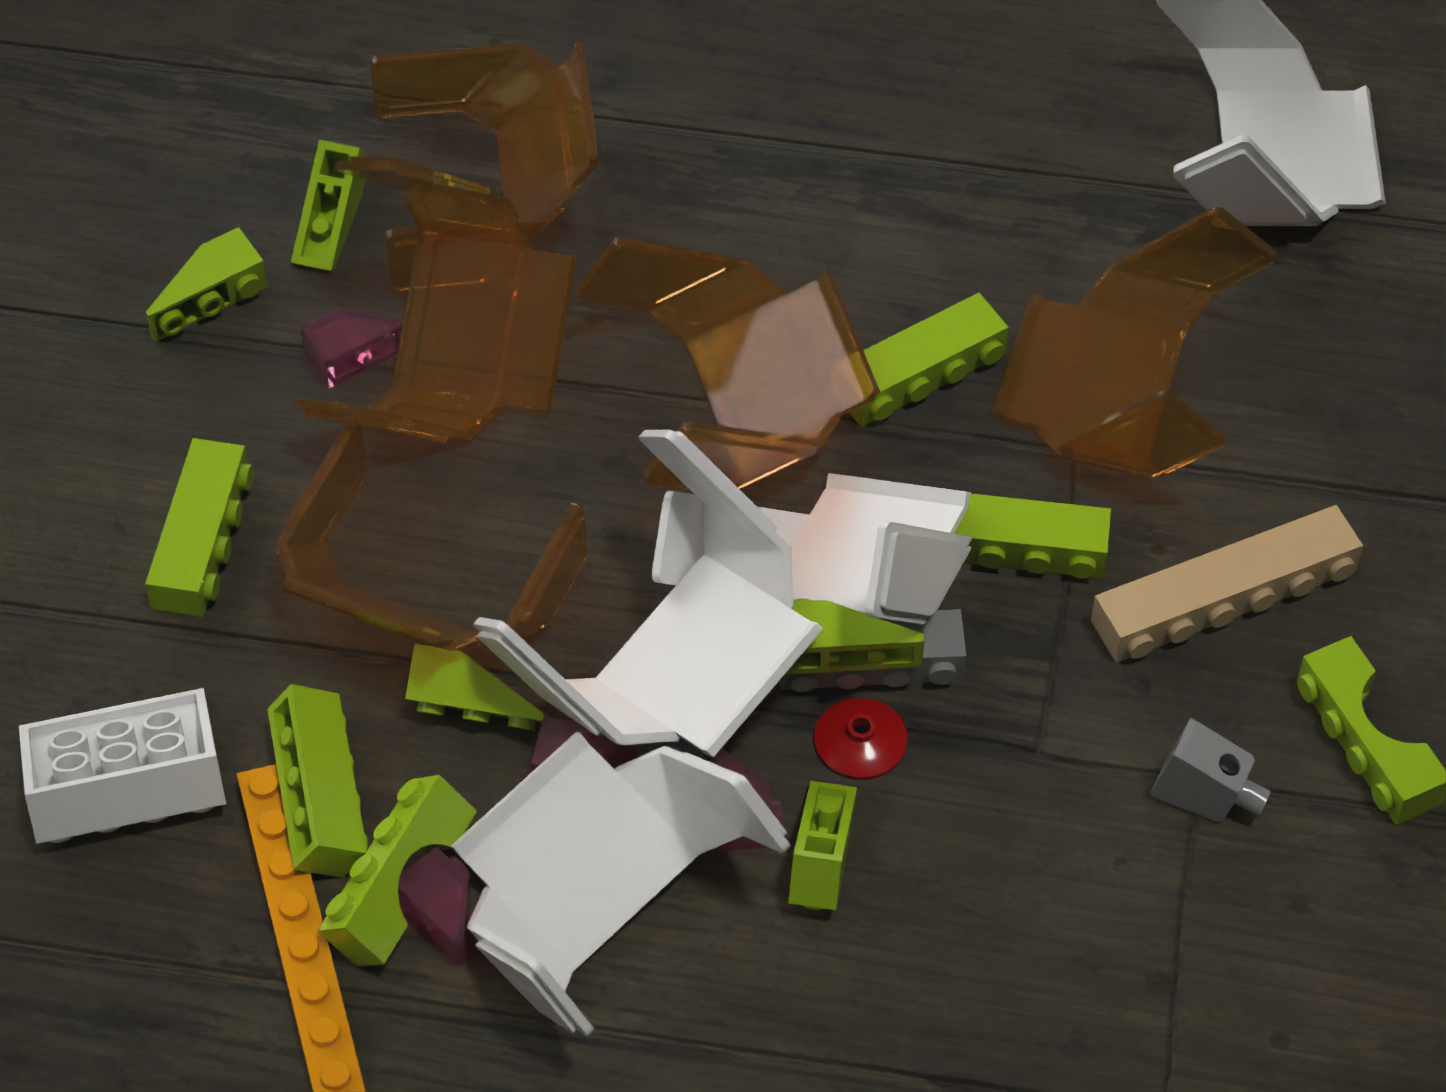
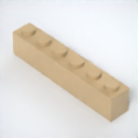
(1226, 584)

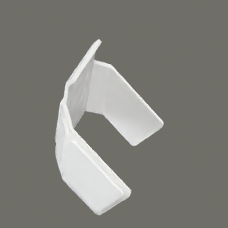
(1285, 143)
(862, 546)
(706, 646)
(589, 849)

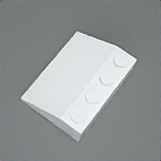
(120, 766)

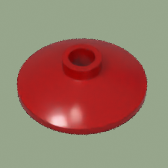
(860, 754)

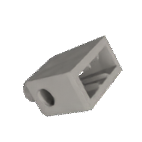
(1208, 775)

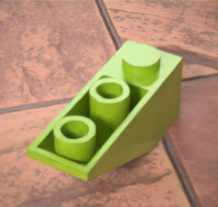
(210, 281)
(458, 682)

